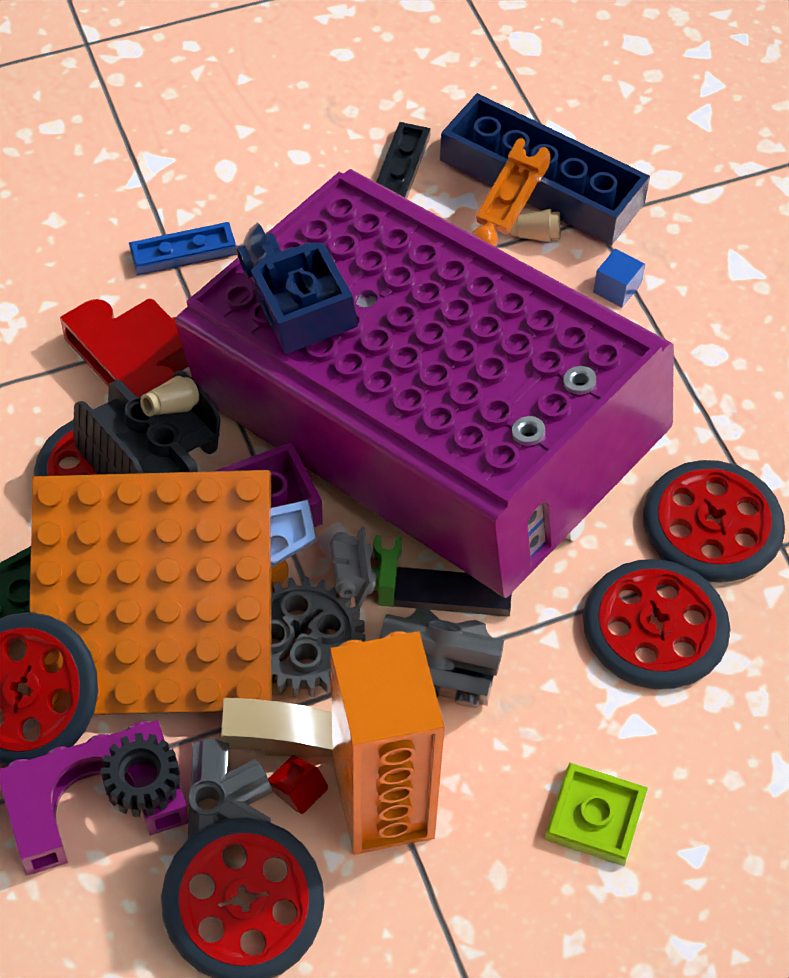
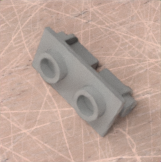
(352, 565)

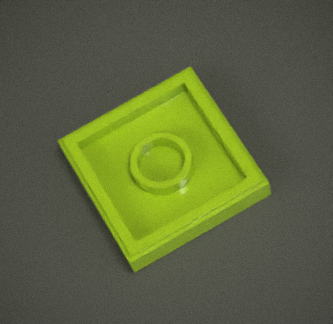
(596, 813)

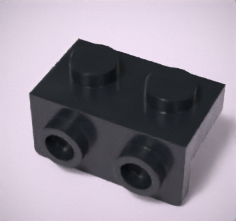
(462, 685)

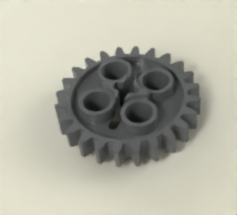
(284, 626)

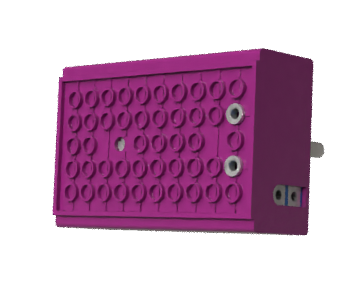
(464, 402)

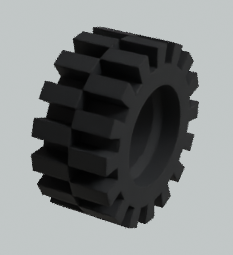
(138, 752)

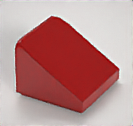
(298, 784)

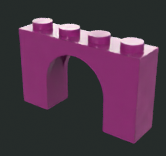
(36, 786)

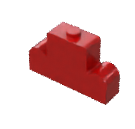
(134, 347)

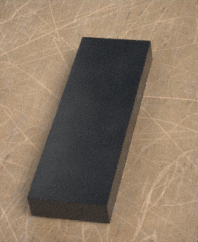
(404, 158)
(447, 592)

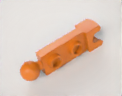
(510, 192)

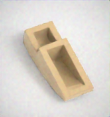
(277, 728)

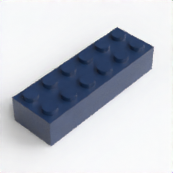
(580, 183)

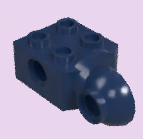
(297, 289)

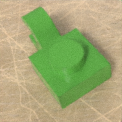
(387, 574)

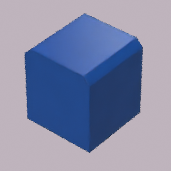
(618, 277)

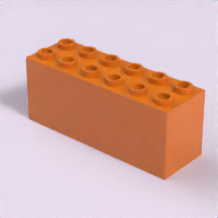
(386, 740)

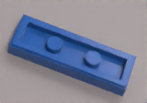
(182, 248)

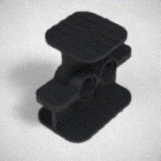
(127, 441)

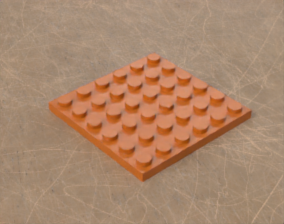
(159, 585)

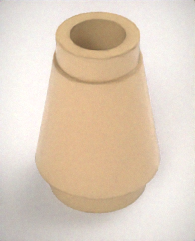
(538, 226)
(171, 397)

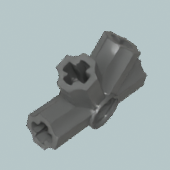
(450, 644)
(230, 789)

